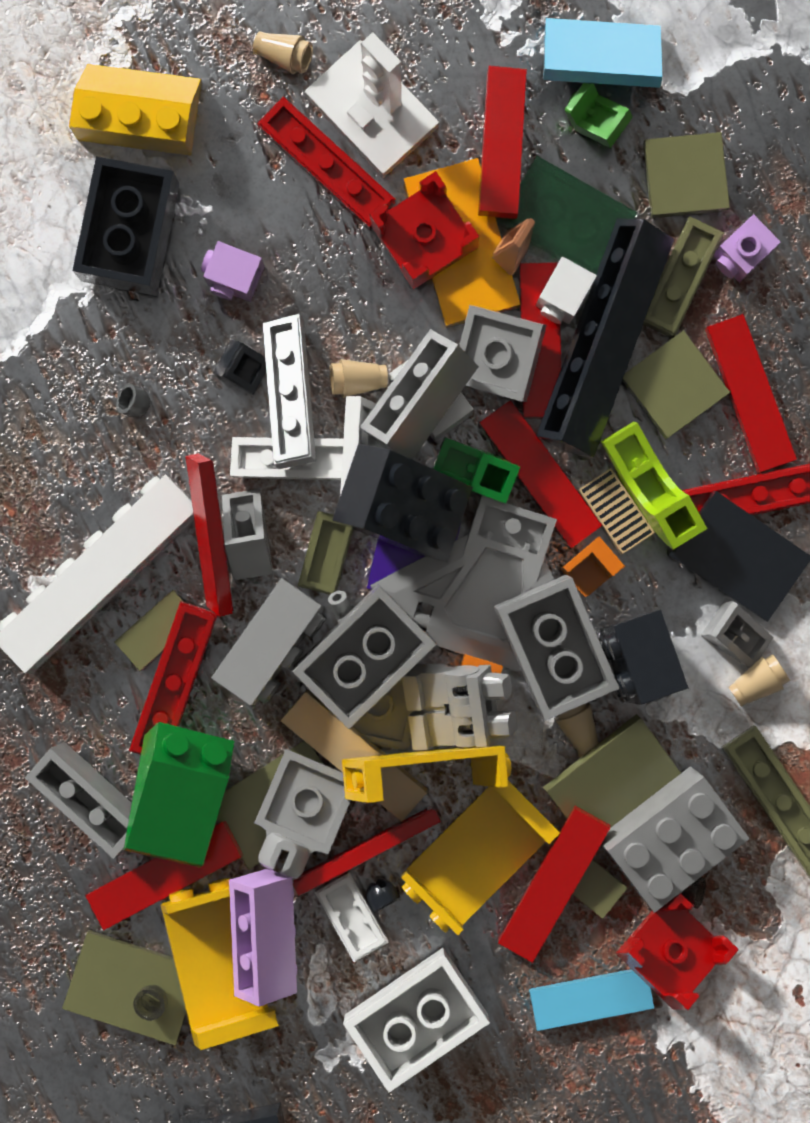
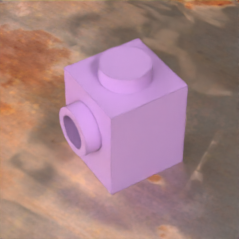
(745, 249)
(232, 272)

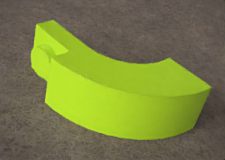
(650, 487)

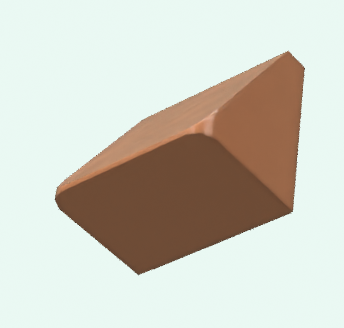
(514, 246)

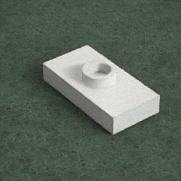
(351, 916)

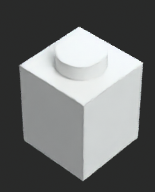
(565, 291)

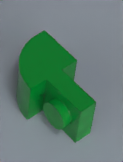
(477, 468)

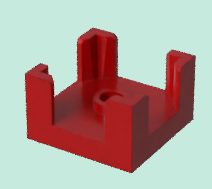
(424, 232)
(675, 952)

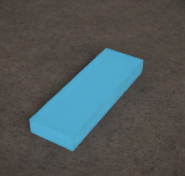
(589, 999)

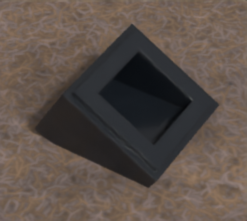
(241, 366)

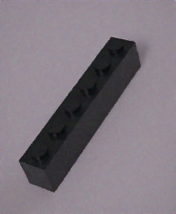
(605, 336)

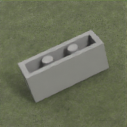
(420, 395)
(83, 797)

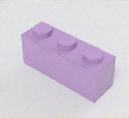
(263, 937)

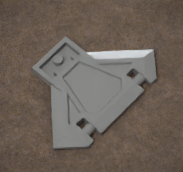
(486, 567)

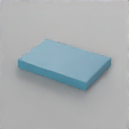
(602, 53)

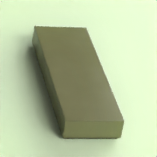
(682, 276)

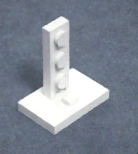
(371, 105)
(254, 456)

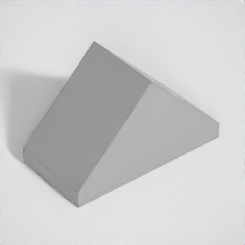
(737, 634)

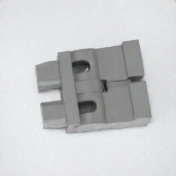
(457, 705)

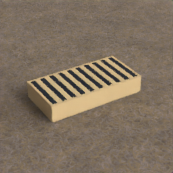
(616, 511)

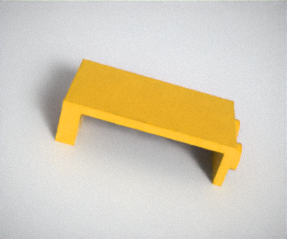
(364, 778)
(476, 855)
(203, 960)

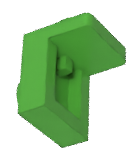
(597, 115)

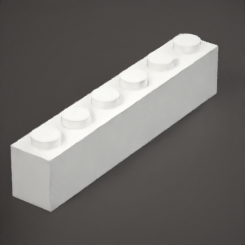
(96, 575)

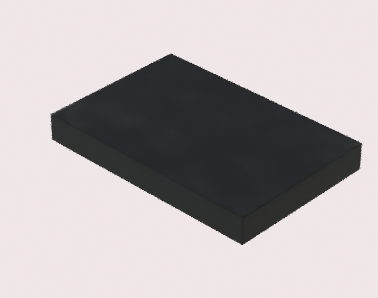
(742, 557)

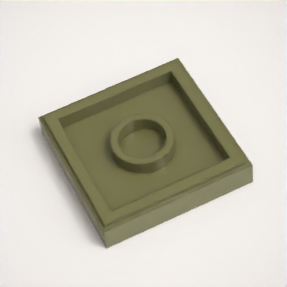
(686, 175)
(674, 385)

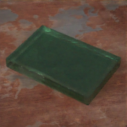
(568, 215)

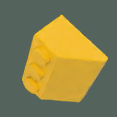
(135, 109)

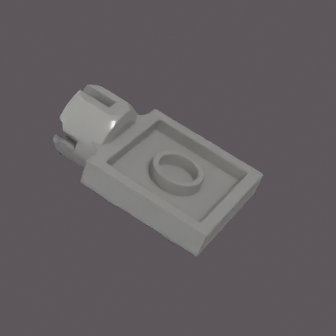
(300, 812)

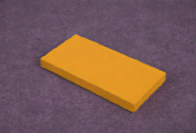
(477, 276)

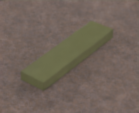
(773, 791)

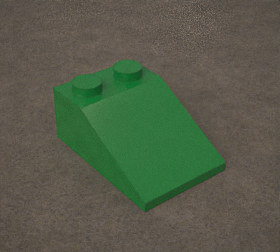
(178, 793)

